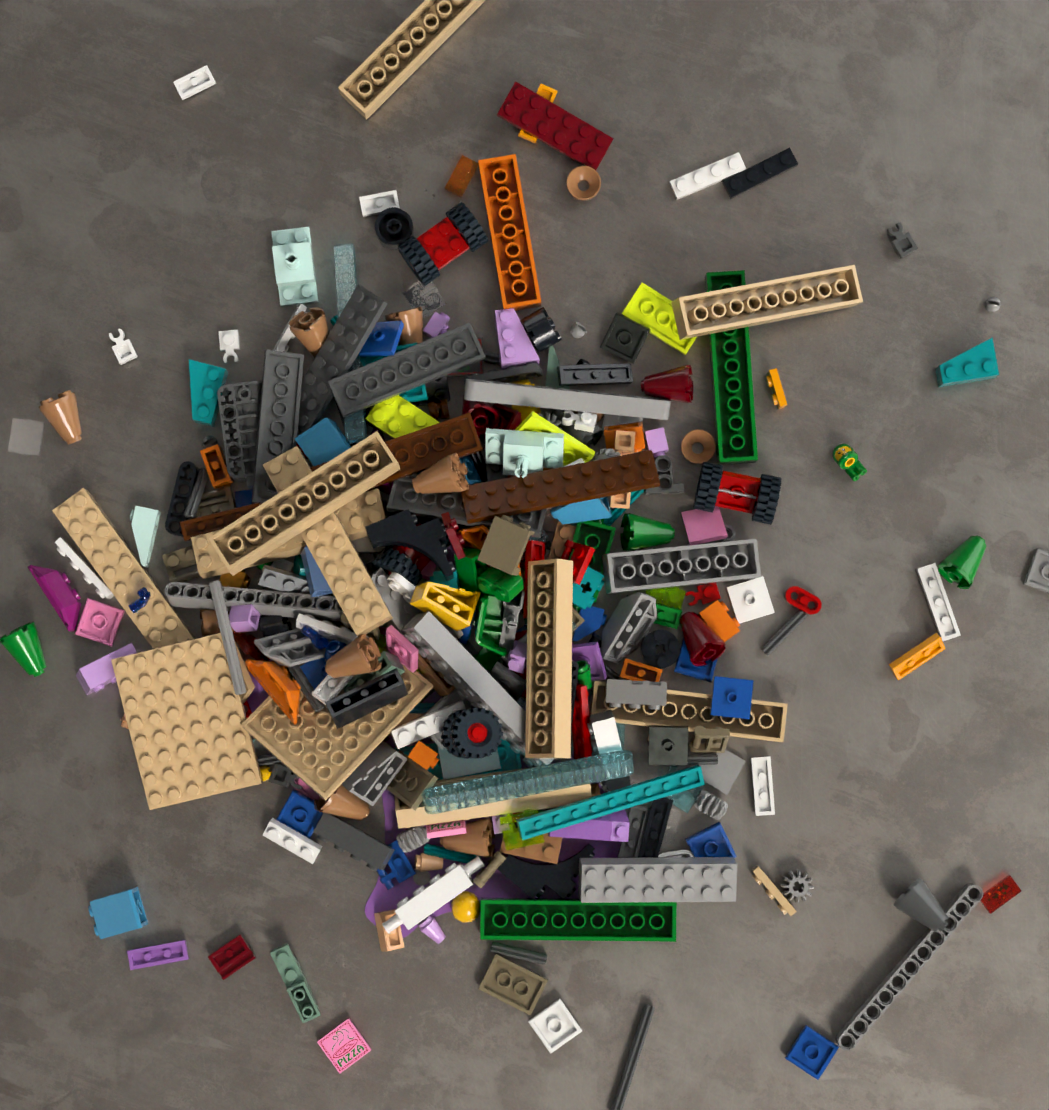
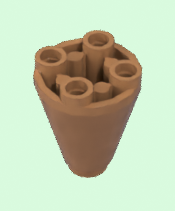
(63, 416)
(442, 477)

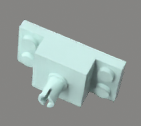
(294, 266)
(524, 450)

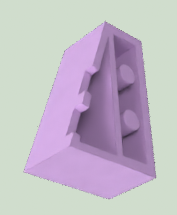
(512, 340)
(101, 672)

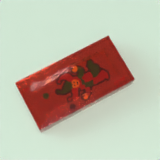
(1000, 894)

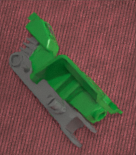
(496, 628)

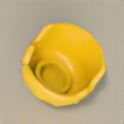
(465, 907)

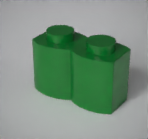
(500, 584)

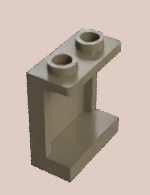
(505, 544)

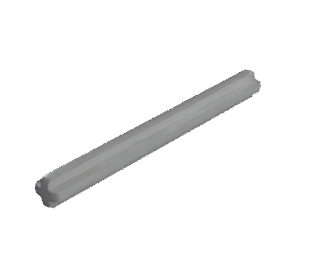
(227, 637)

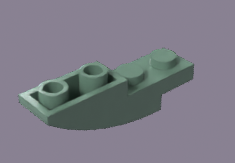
(295, 982)

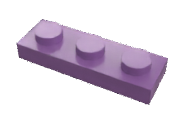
(158, 954)

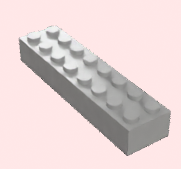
(681, 566)
(657, 879)

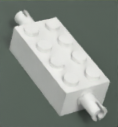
(434, 896)

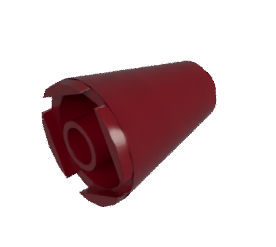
(670, 384)
(482, 414)
(700, 639)

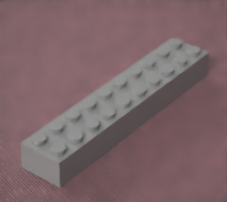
(469, 679)

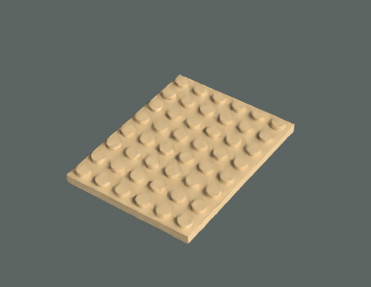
(186, 721)
(315, 746)

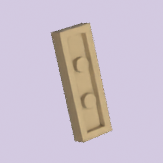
(772, 891)

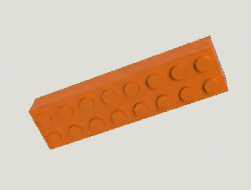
(509, 232)

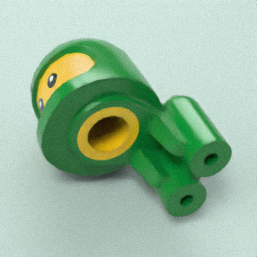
(848, 459)

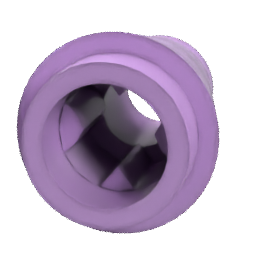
(432, 929)

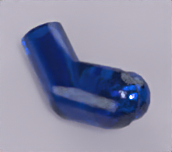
(142, 601)
(316, 638)

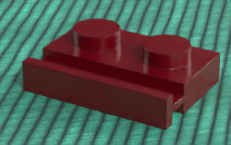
(455, 538)
(232, 957)

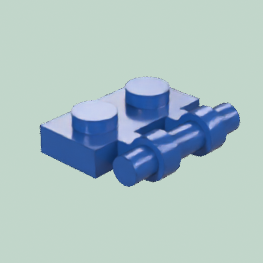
(399, 865)

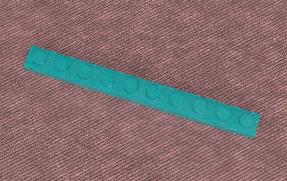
(610, 802)

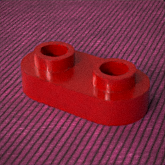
(802, 600)

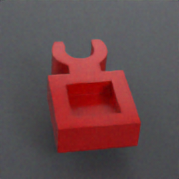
(706, 593)

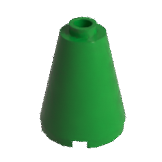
(644, 532)
(963, 562)
(26, 648)

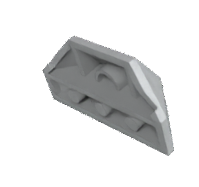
(628, 626)
(289, 648)

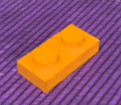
(773, 381)

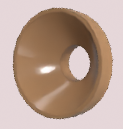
(587, 174)
(705, 440)

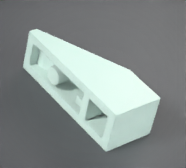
(144, 527)

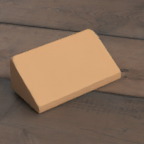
(388, 941)

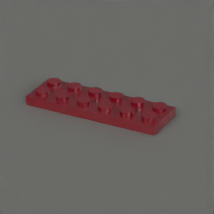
(554, 126)

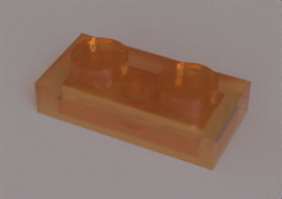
(461, 176)

